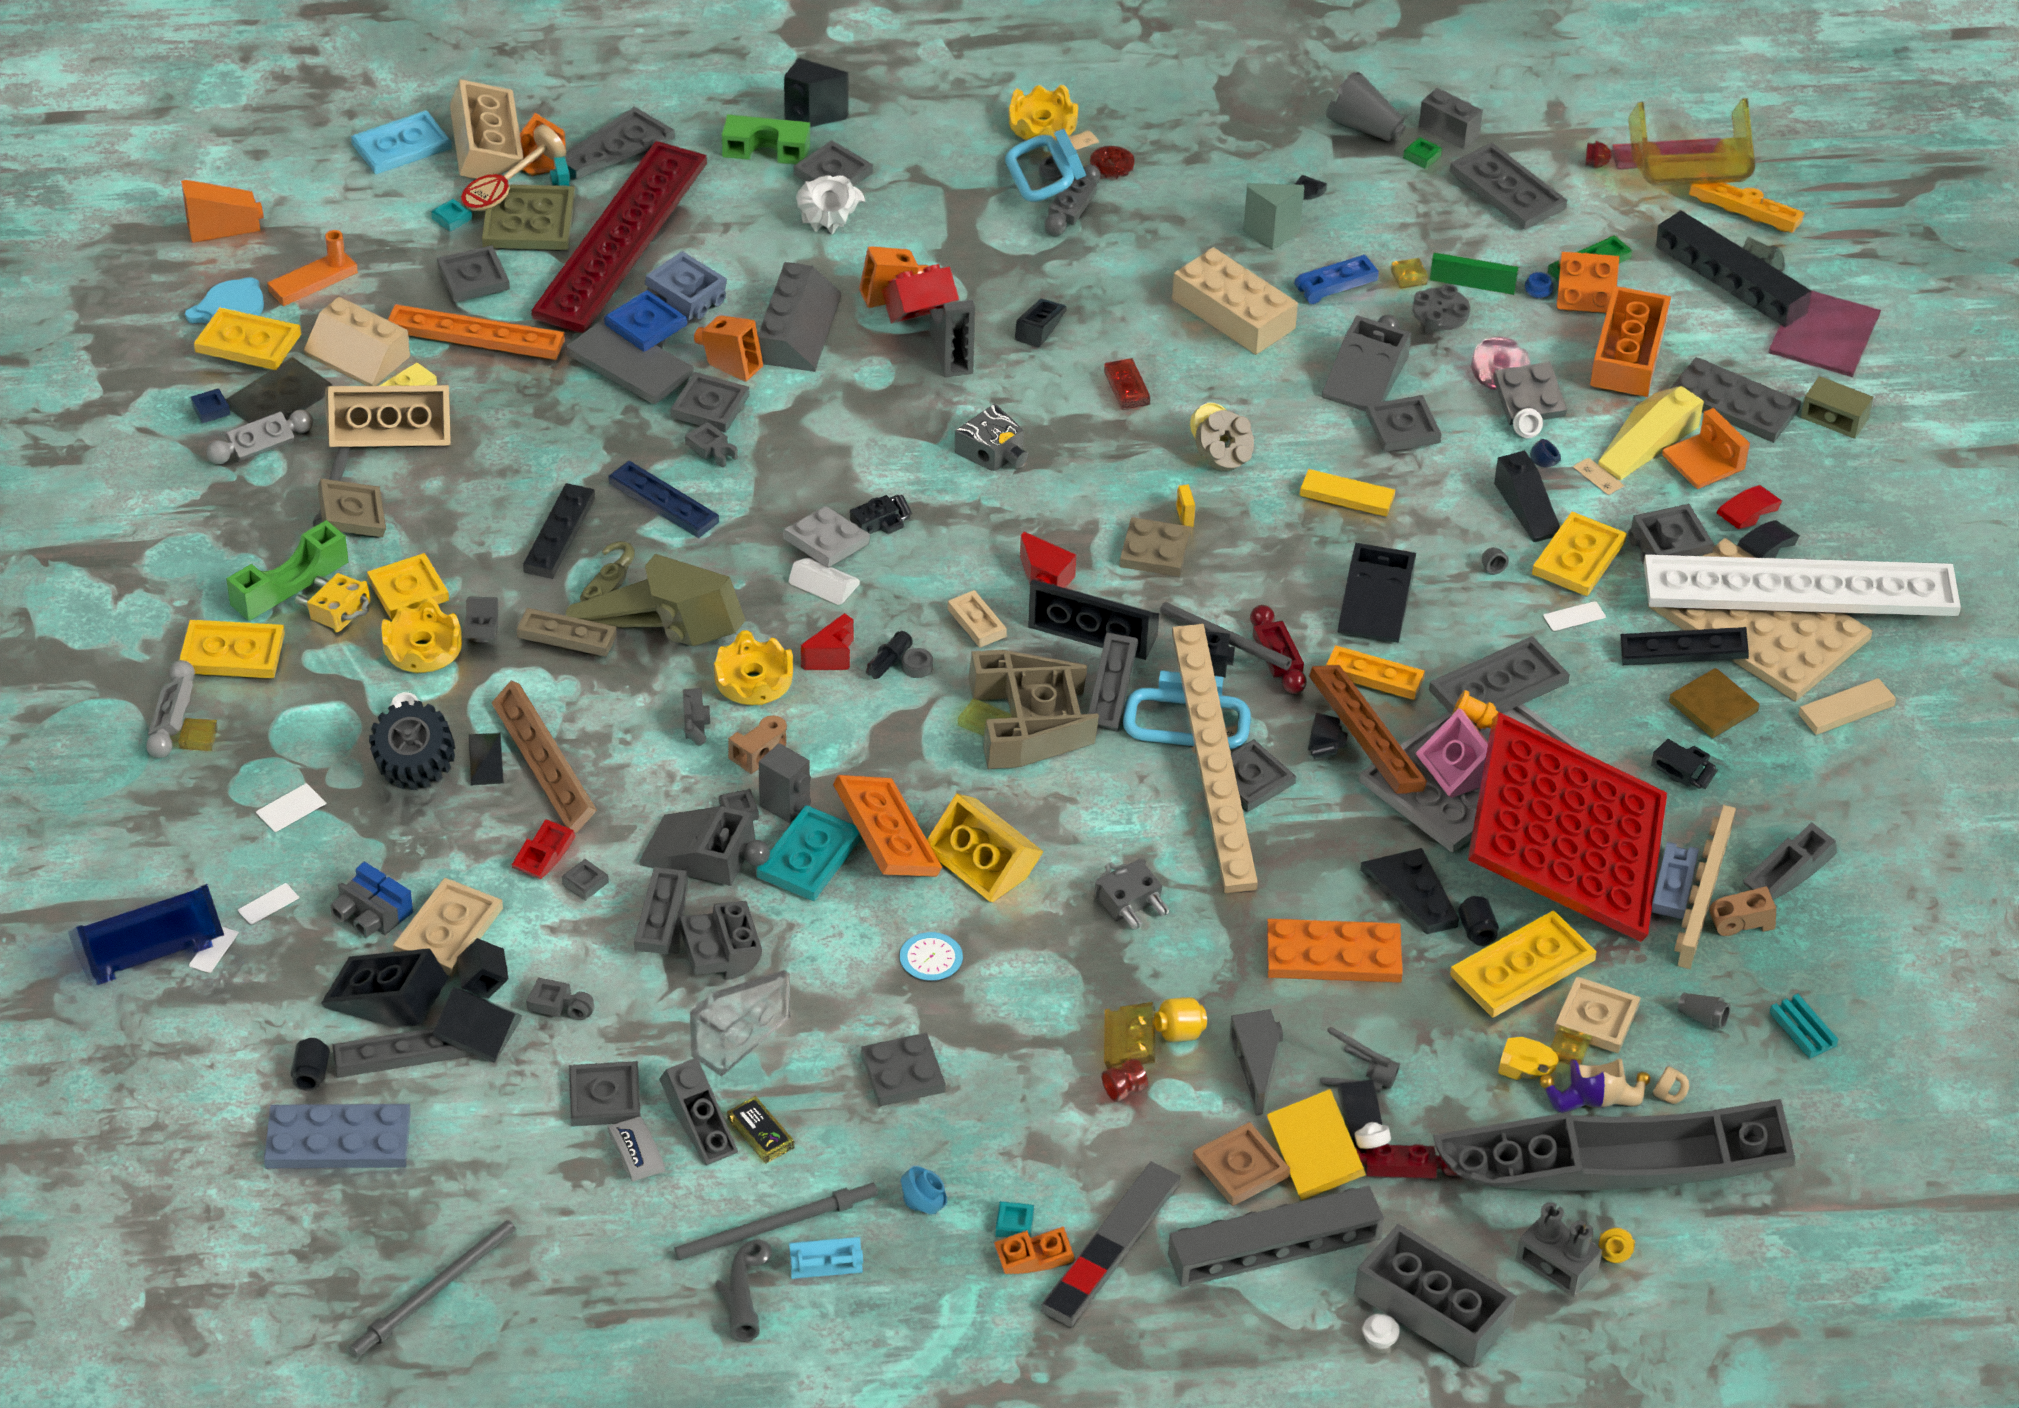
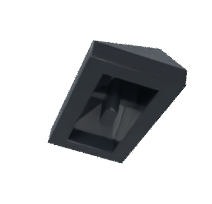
(486, 758)

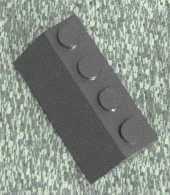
(798, 318)

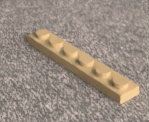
(1702, 894)

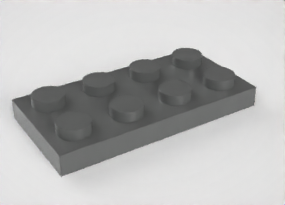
(1508, 186)
(1739, 399)
(1504, 677)

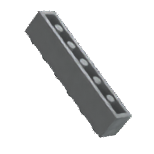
(1275, 1236)

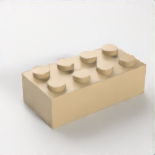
(1234, 300)

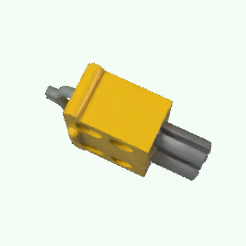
(336, 601)

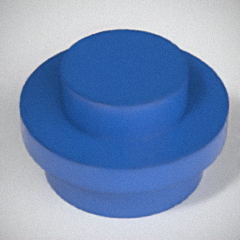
(1539, 285)

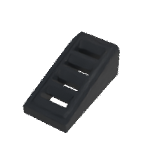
(1038, 322)

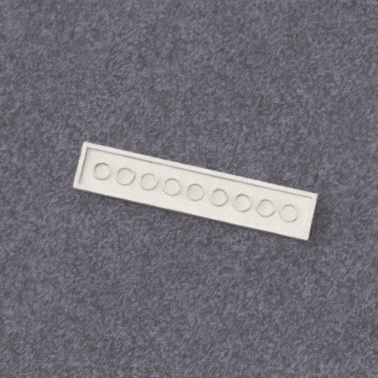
(1801, 585)

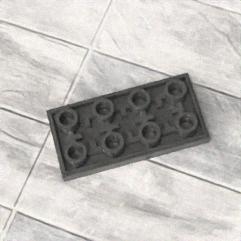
(646, 373)

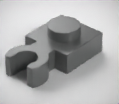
(709, 442)

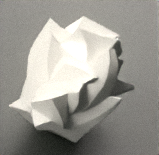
(828, 201)

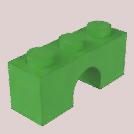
(746, 134)

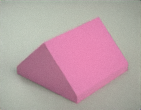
(1455, 755)

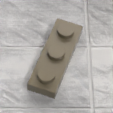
(566, 632)

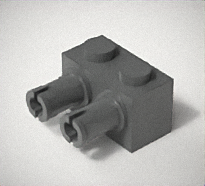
(1560, 1253)

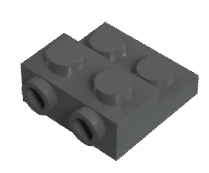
(1670, 533)

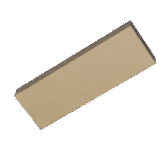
(1847, 706)

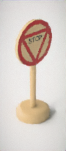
(493, 188)

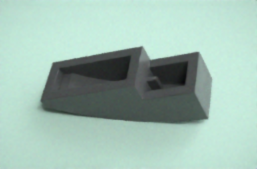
(1793, 861)

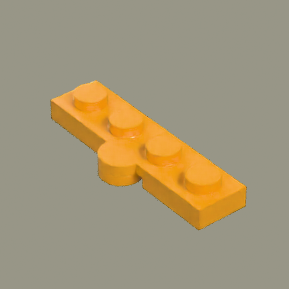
(1749, 203)

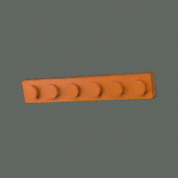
(478, 332)

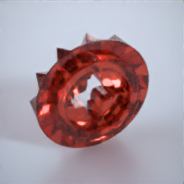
(1121, 158)

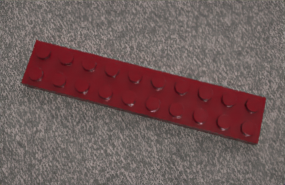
(619, 237)

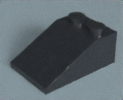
(388, 987)

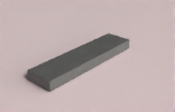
(392, 1052)

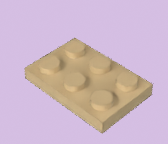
(450, 922)

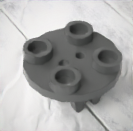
(1441, 308)

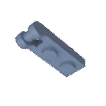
(1675, 880)

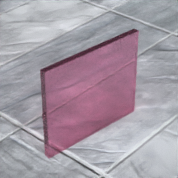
(1828, 335)

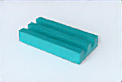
(1808, 1024)

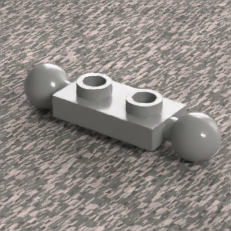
(259, 436)
(170, 709)

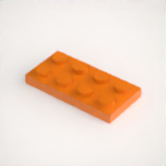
(887, 826)
(1334, 950)

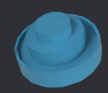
(923, 1190)

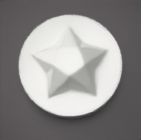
(1372, 1135)

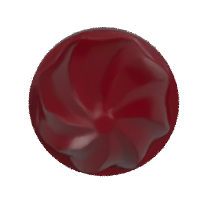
(1597, 154)

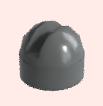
(1494, 560)

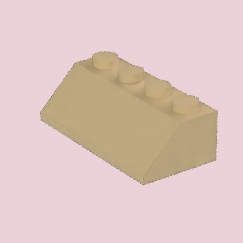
(485, 129)
(387, 415)

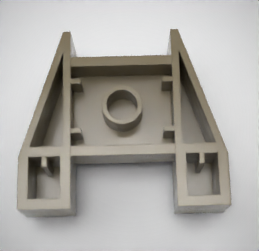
(1041, 706)

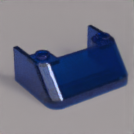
(146, 934)

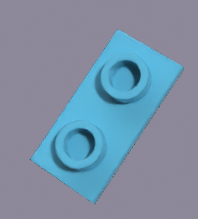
(826, 1257)

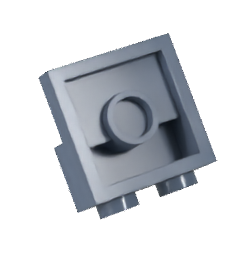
(688, 285)

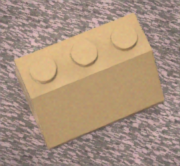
(357, 342)

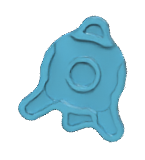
(236, 295)

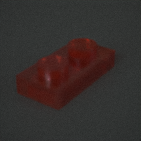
(1127, 383)

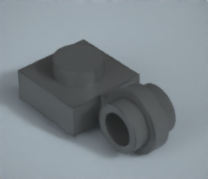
(552, 996)

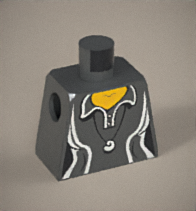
(991, 440)

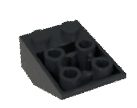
(1377, 592)

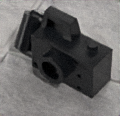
(881, 514)
(1326, 736)
(1684, 764)

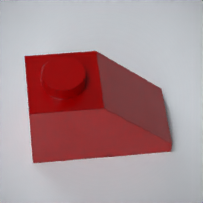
(1046, 561)

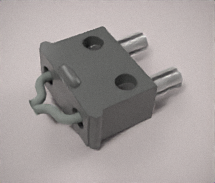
(1129, 891)

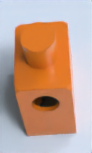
(880, 267)
(731, 346)

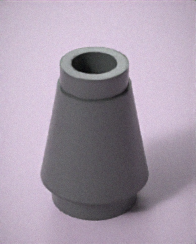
(1705, 1009)

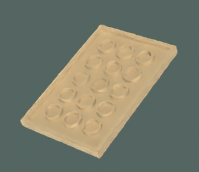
(1785, 647)

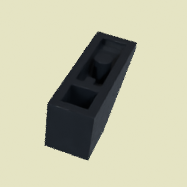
(1526, 495)

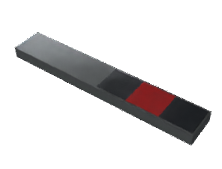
(1110, 1244)

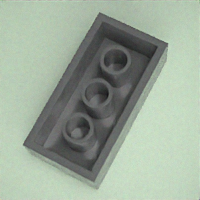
(1435, 1295)

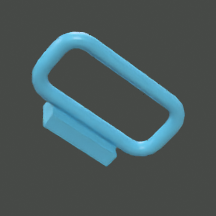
(1063, 155)
(1172, 691)

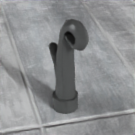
(743, 1319)

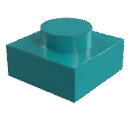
(560, 175)

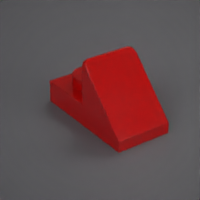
(829, 646)

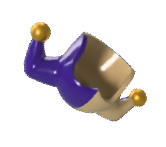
(1596, 1087)

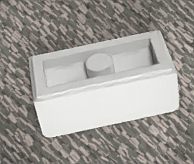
(822, 581)

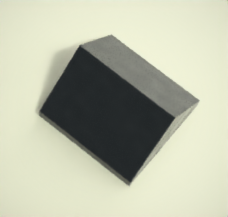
(476, 1024)

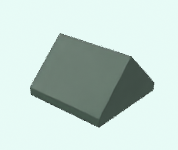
(1273, 212)

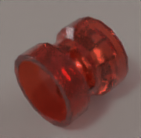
(1124, 1080)

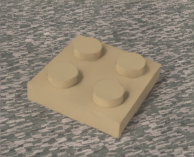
(1599, 1013)

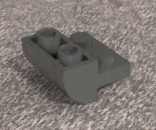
(722, 940)

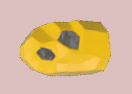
(1527, 1059)

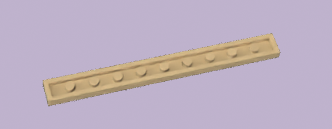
(1214, 759)

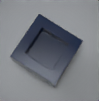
(210, 405)

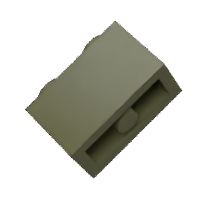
(1837, 407)

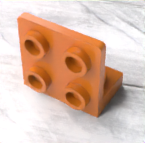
(1586, 281)
(1711, 454)

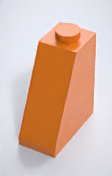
(219, 211)

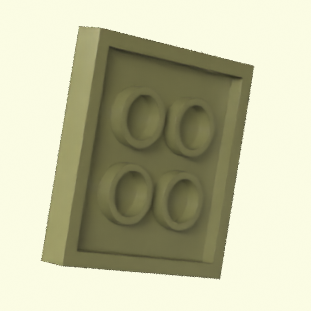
(531, 218)

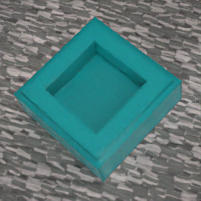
(451, 215)
(1014, 1219)

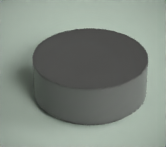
(917, 662)

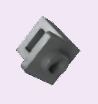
(481, 618)

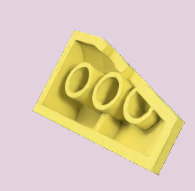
(1651, 428)

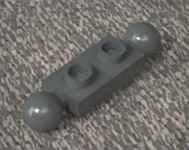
(1072, 201)

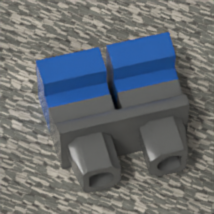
(374, 900)

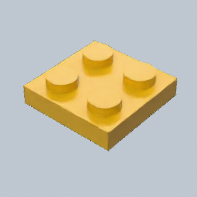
(407, 584)

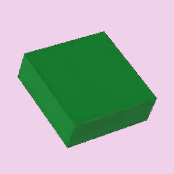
(1422, 153)

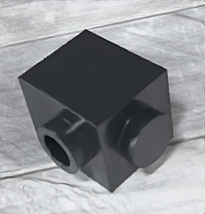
(1220, 652)
(482, 968)

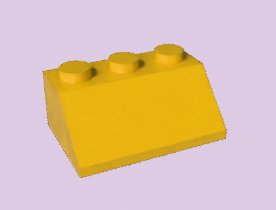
(982, 848)

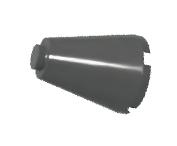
(1365, 109)

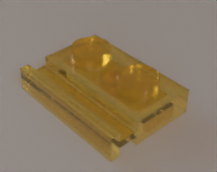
(1130, 1034)

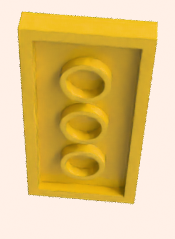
(1523, 963)

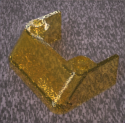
(1729, 163)

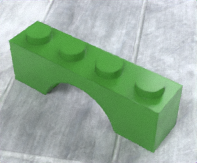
(318, 554)

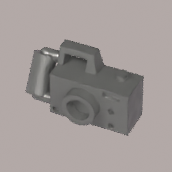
(695, 715)

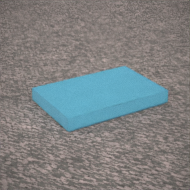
(401, 142)

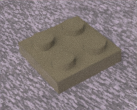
(352, 507)
(1155, 546)

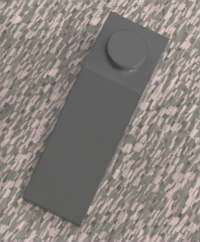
(1255, 1045)

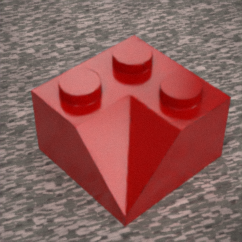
(915, 295)

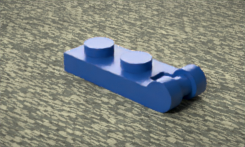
(1336, 278)

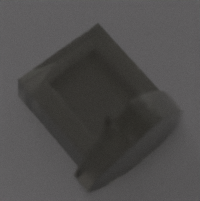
(1771, 255)

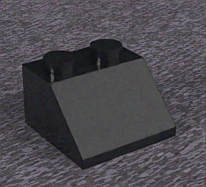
(815, 93)

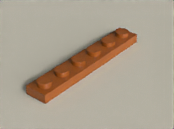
(1368, 729)

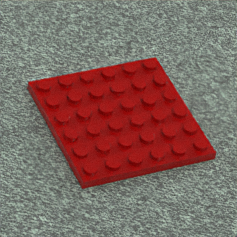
(1568, 827)

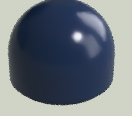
(1545, 454)

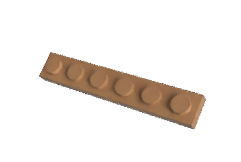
(544, 756)

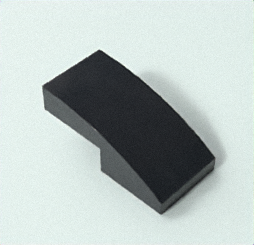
(1768, 539)
(1359, 1106)

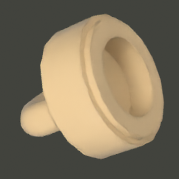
(1665, 1083)

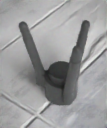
(1381, 1068)

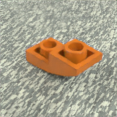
(1027, 1255)

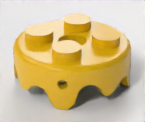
(1042, 103)
(423, 624)
(750, 656)

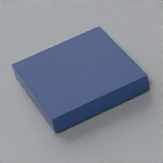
(645, 320)

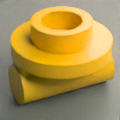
(1616, 1244)

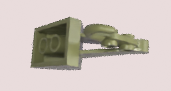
(681, 597)

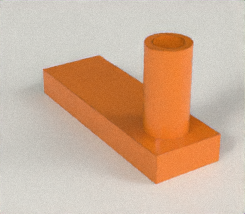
(315, 275)

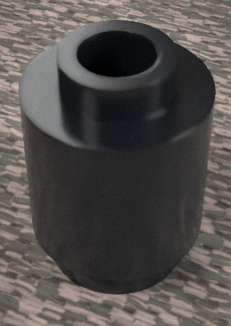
(1478, 920)
(309, 1063)

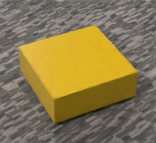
(1185, 505)

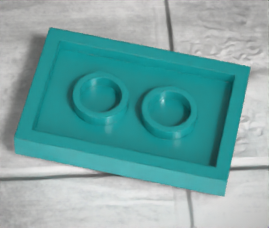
(809, 853)

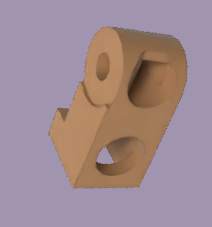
(753, 746)
(1744, 912)

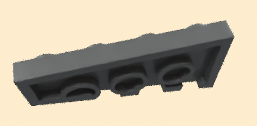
(617, 141)

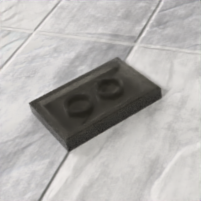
(284, 390)

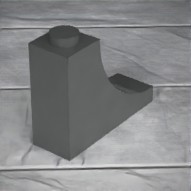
(953, 337)

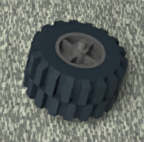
(412, 745)

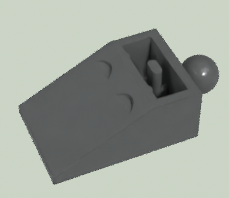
(1368, 362)
(706, 844)

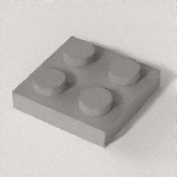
(826, 536)

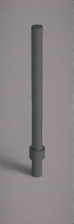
(840, 1200)
(382, 1328)

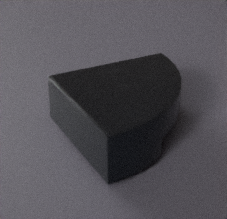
(1312, 187)

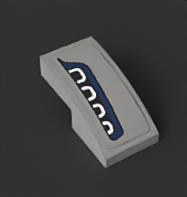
(636, 1148)

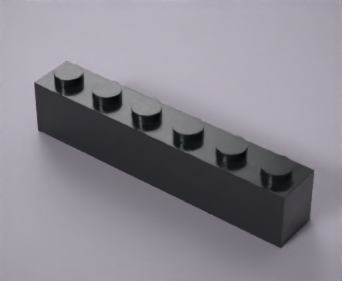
(1733, 268)

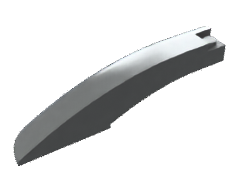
(1621, 1152)

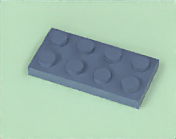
(338, 1136)

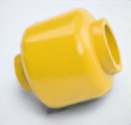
(1180, 1019)

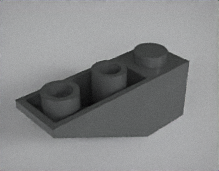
(698, 1110)

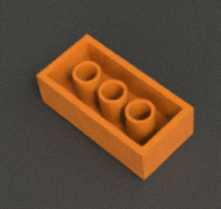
(1630, 341)

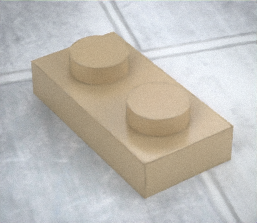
(977, 618)

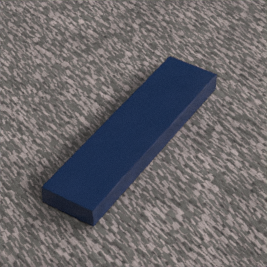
(663, 499)

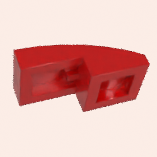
(1748, 505)
(545, 850)

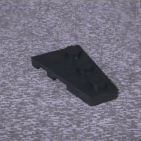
(1416, 887)

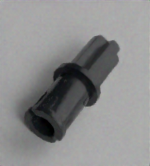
(889, 654)

